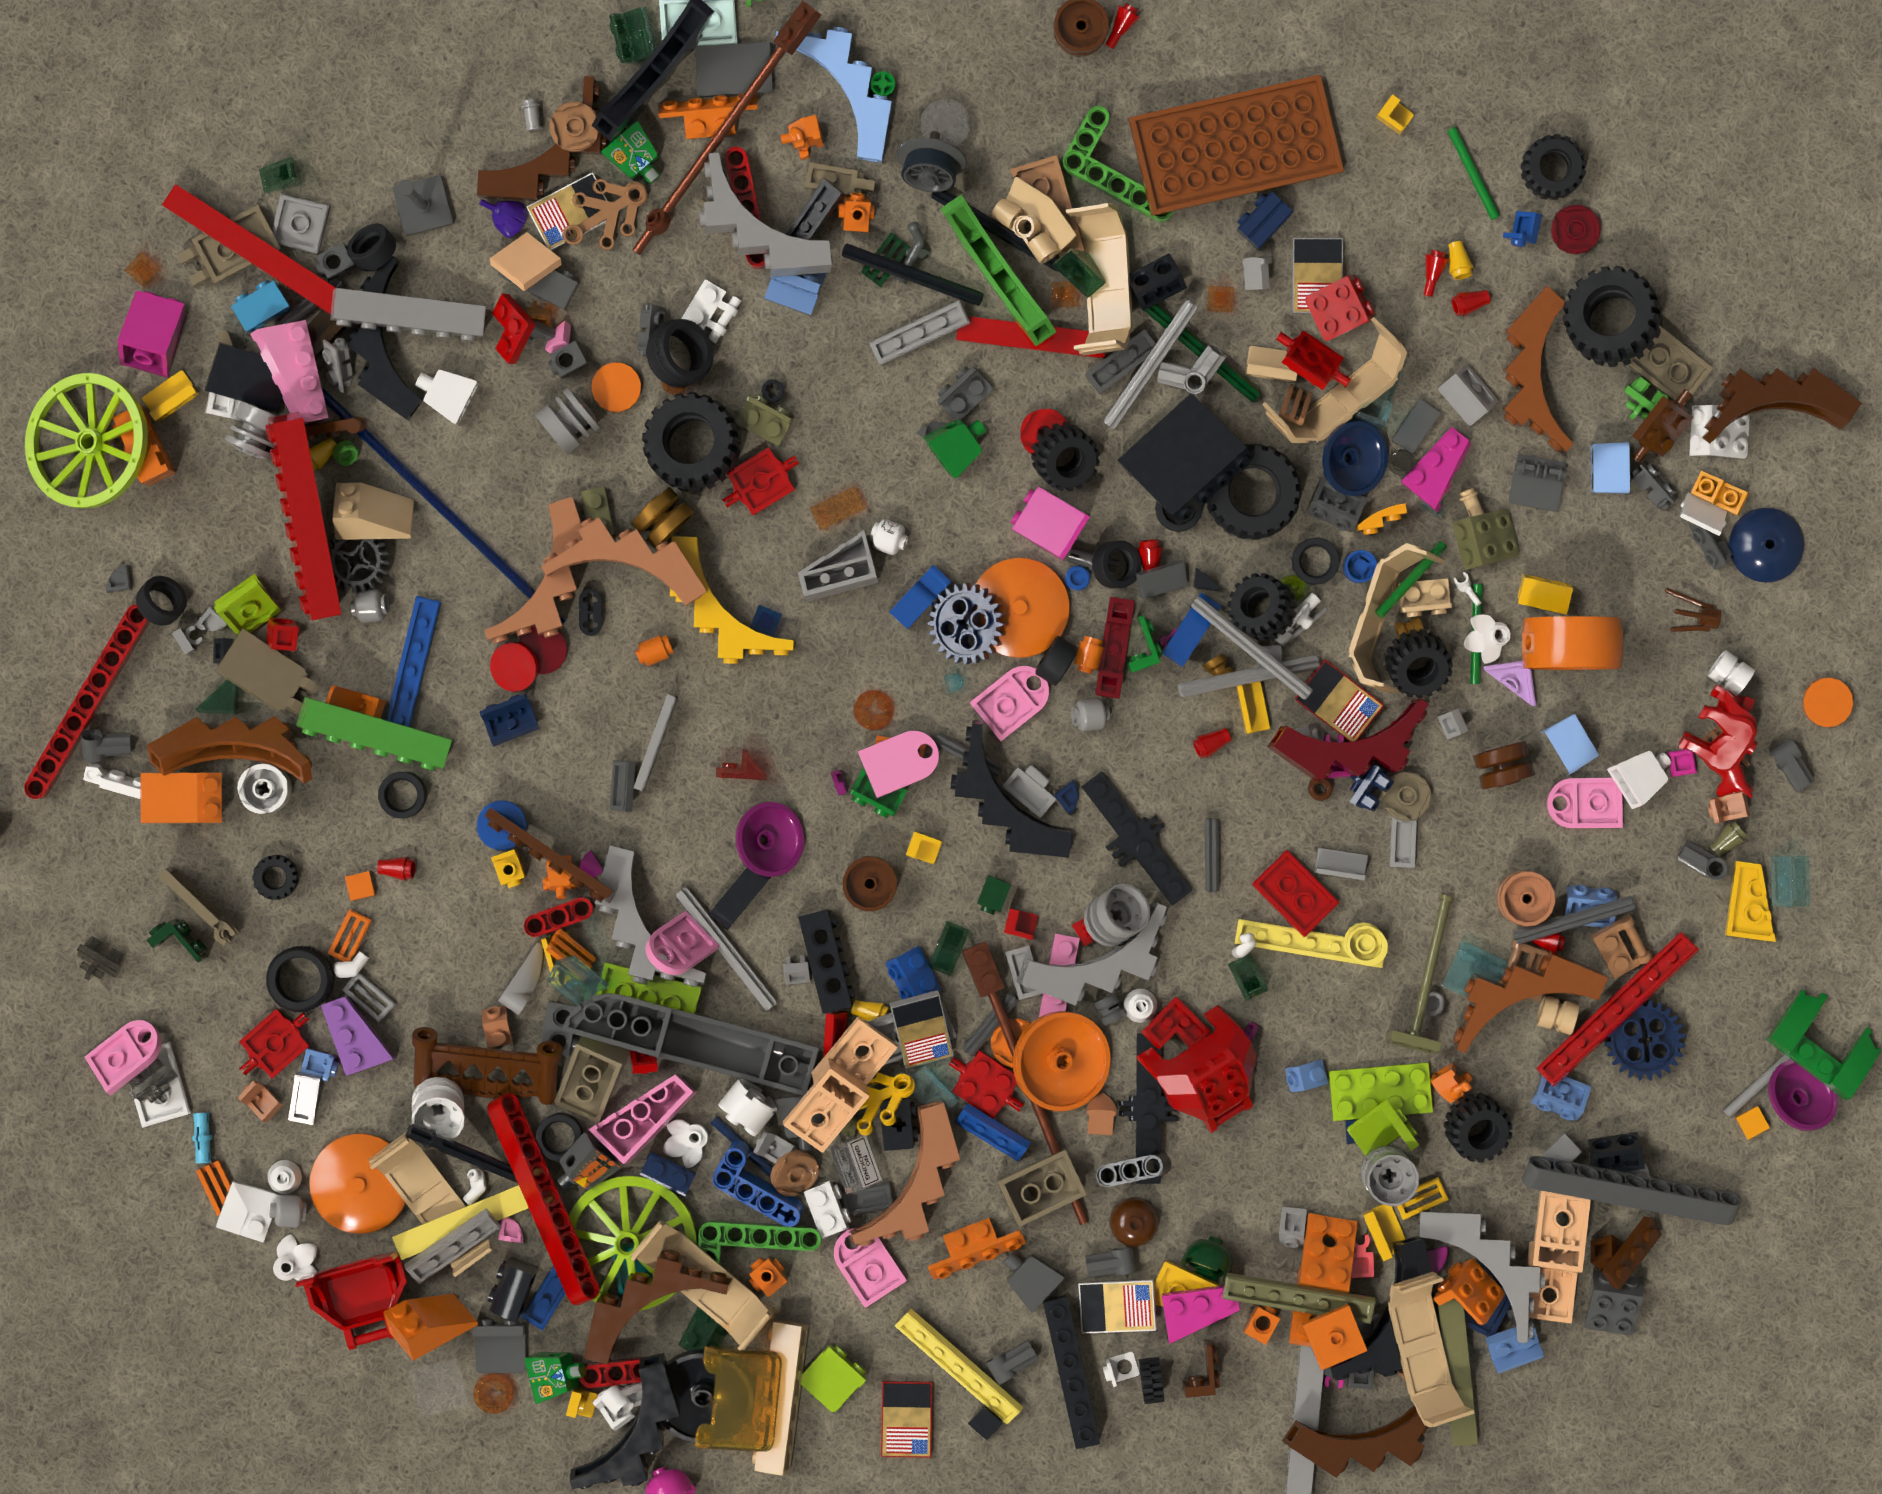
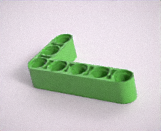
(1109, 175)
(748, 1239)

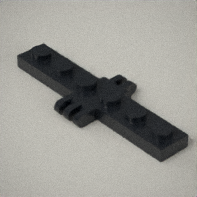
(1136, 839)
(1148, 1110)

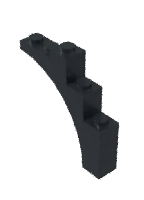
(655, 71)
(381, 377)
(977, 782)
(1381, 1344)
(645, 1436)

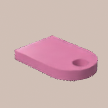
(1010, 701)
(897, 762)
(1589, 803)
(682, 944)
(124, 1055)
(868, 1269)

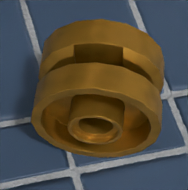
(662, 517)

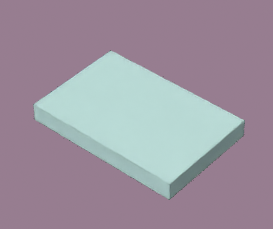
(718, 31)

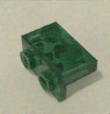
(632, 35)
(702, 1332)

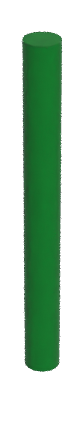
(1473, 173)
(1409, 581)
(1476, 656)

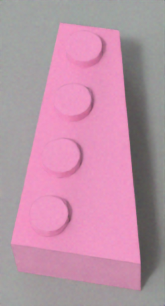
(293, 367)
(641, 1120)

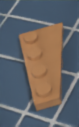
(1049, 179)

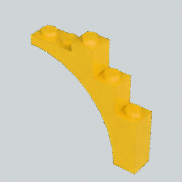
(710, 614)

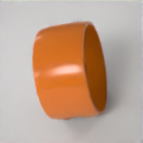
(1572, 643)

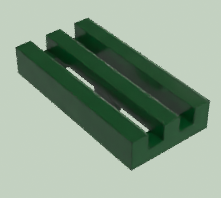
(898, 242)

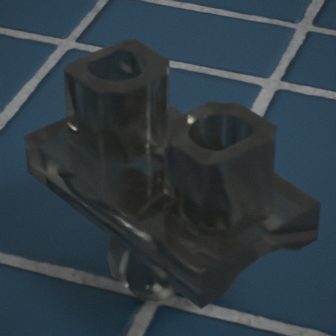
(89, 953)
(155, 1085)

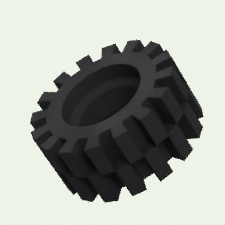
(1151, 1380)

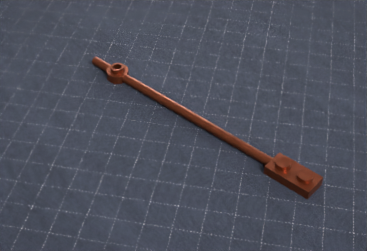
(788, 41)
(988, 983)

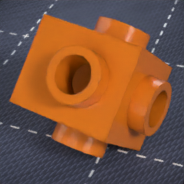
(856, 221)
(771, 1284)

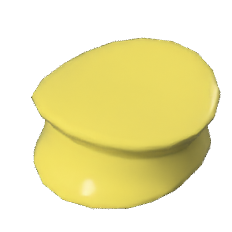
(1365, 944)

